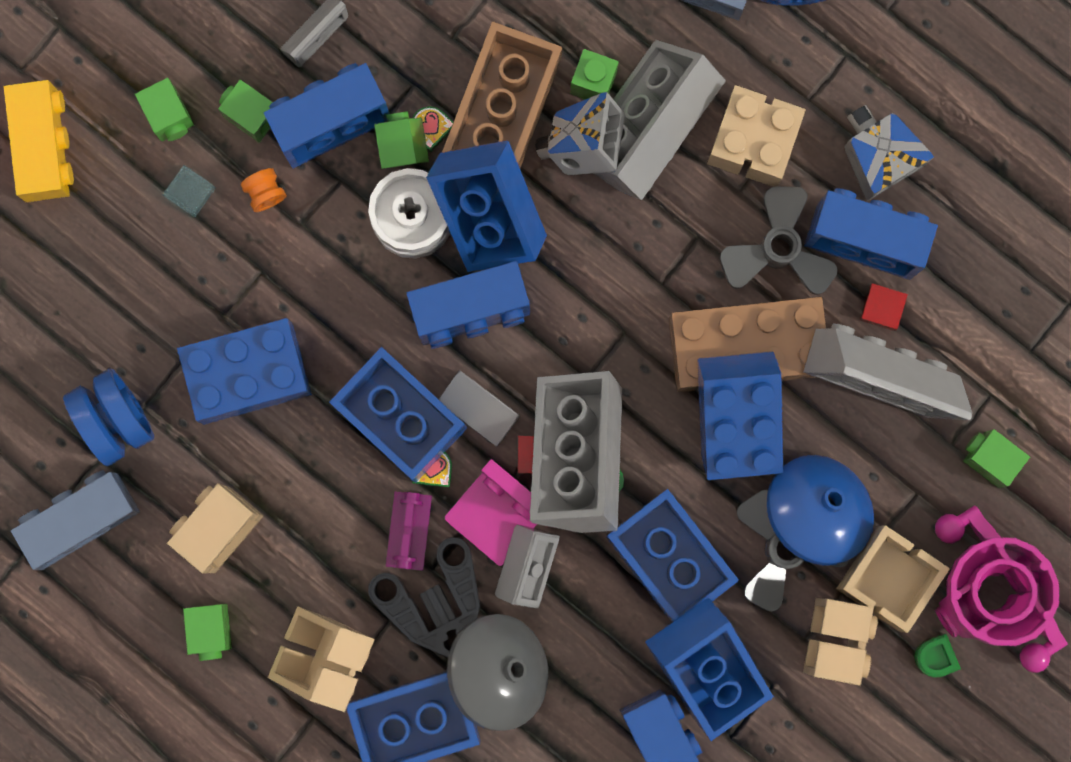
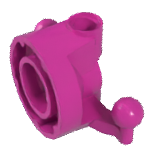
(1023, 614)

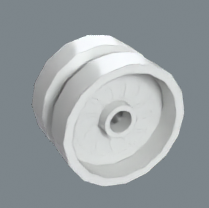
(387, 210)

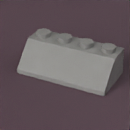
(660, 110)
(887, 374)
(577, 452)

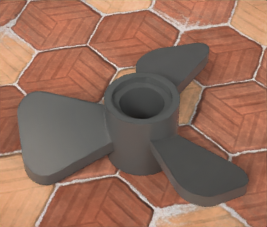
(783, 210)
(767, 585)

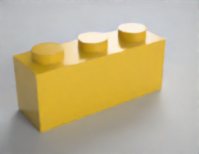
(38, 141)

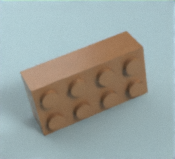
(505, 91)
(745, 329)

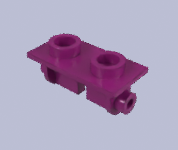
(408, 530)

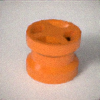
(263, 190)

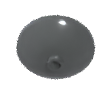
(482, 673)

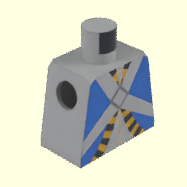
(585, 136)
(883, 151)

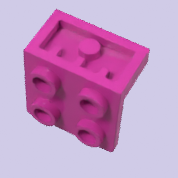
(491, 511)

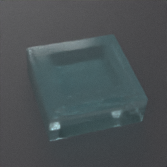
(189, 191)

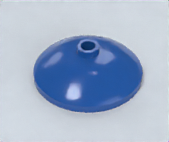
(806, 518)

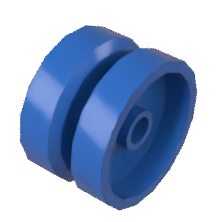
(108, 417)

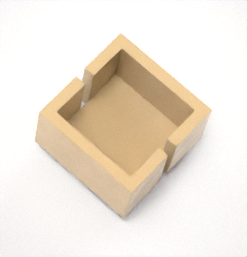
(756, 134)
(214, 528)
(892, 580)
(838, 661)
(330, 673)

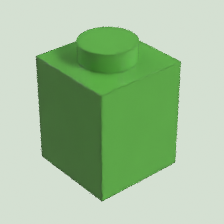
(593, 75)
(245, 109)
(165, 110)
(401, 141)
(995, 457)
(207, 631)

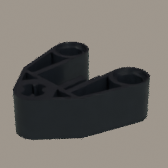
(406, 615)

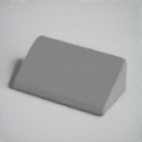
(315, 31)
(478, 408)
(526, 566)

